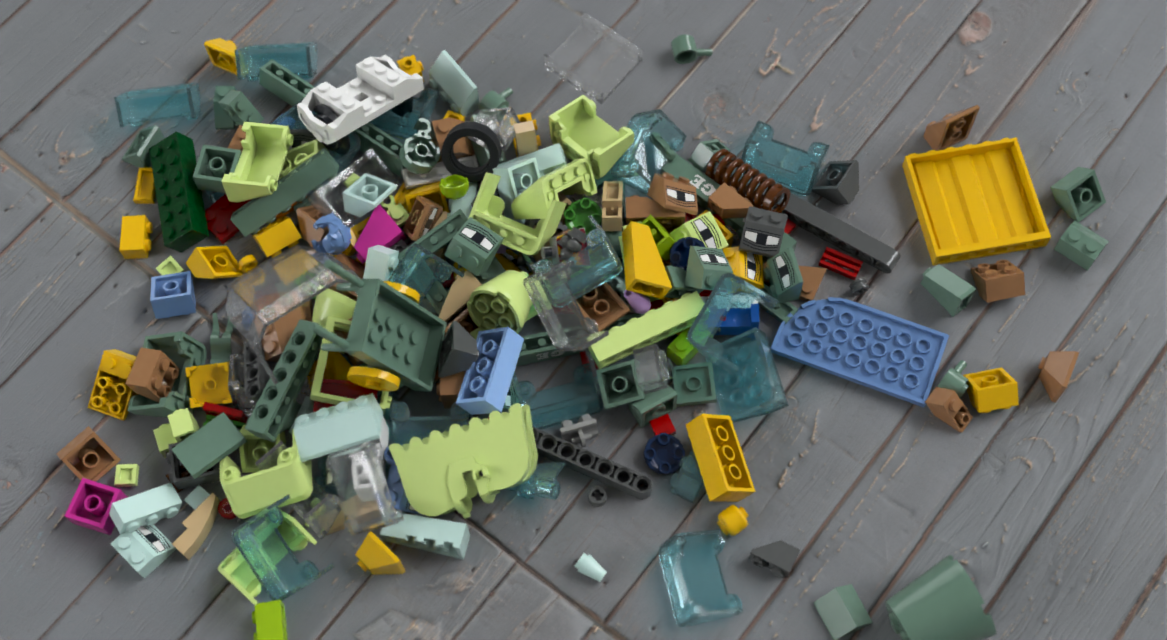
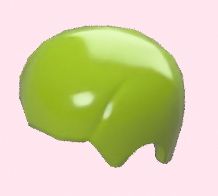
(454, 186)

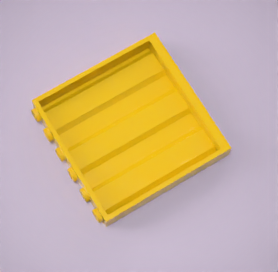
(975, 201)

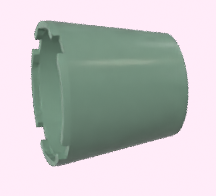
(940, 606)

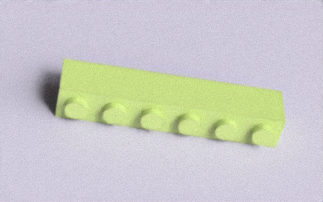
(647, 329)

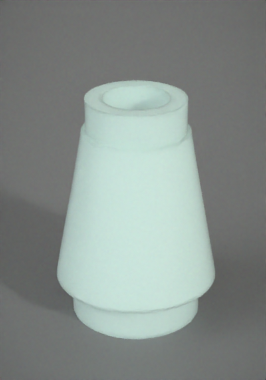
(590, 567)

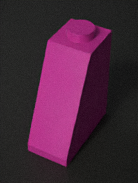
(378, 231)

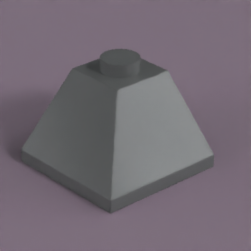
(838, 182)
(457, 351)

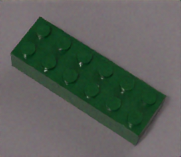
(177, 195)

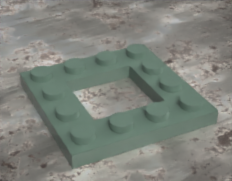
(436, 240)

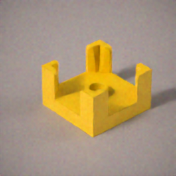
(209, 384)

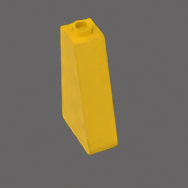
(643, 263)

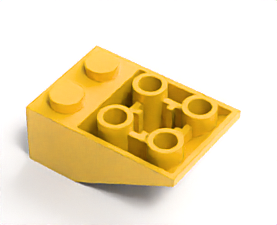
(110, 392)

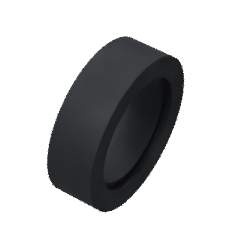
(476, 130)

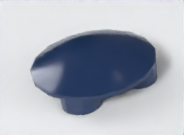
(680, 251)
(663, 453)

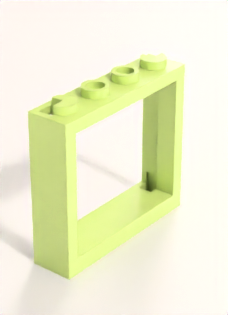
(342, 325)

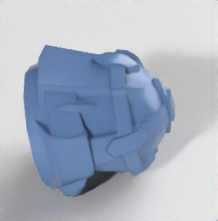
(337, 238)

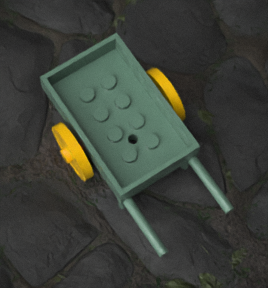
(388, 334)

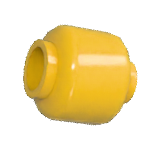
(732, 520)

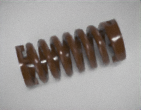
(724, 173)

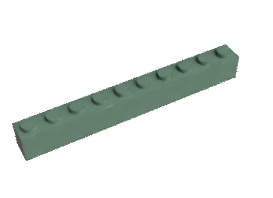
(294, 89)

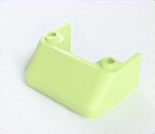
(489, 210)
(261, 489)
(239, 573)

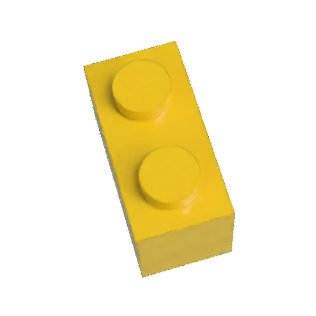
(135, 237)

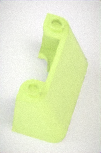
(588, 136)
(259, 162)
(569, 179)

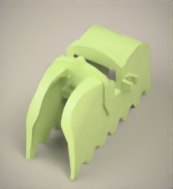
(445, 468)

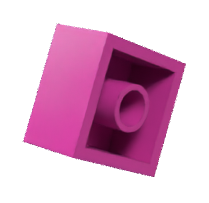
(92, 506)

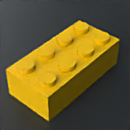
(720, 458)

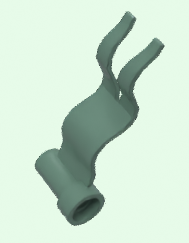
(220, 346)

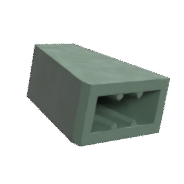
(947, 288)

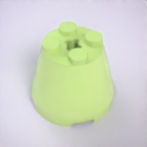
(501, 302)
(334, 305)

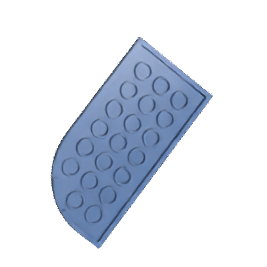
(863, 347)

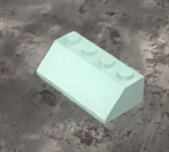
(338, 427)

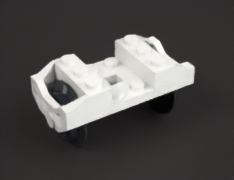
(342, 110)

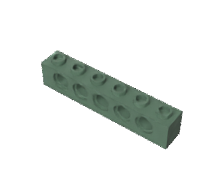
(291, 374)

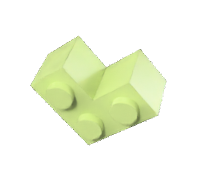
(181, 426)

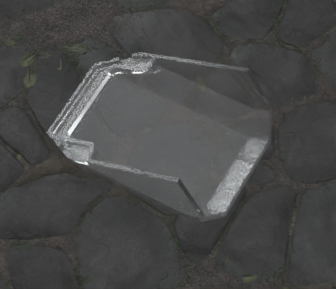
(276, 290)

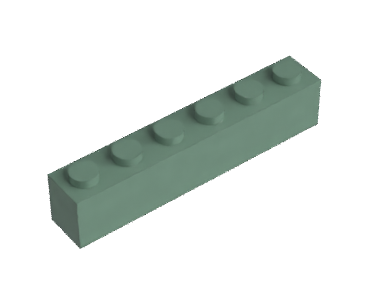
(290, 189)

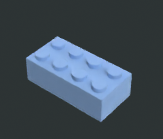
(490, 377)

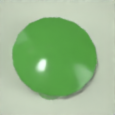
(578, 213)

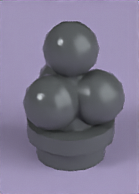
(572, 242)

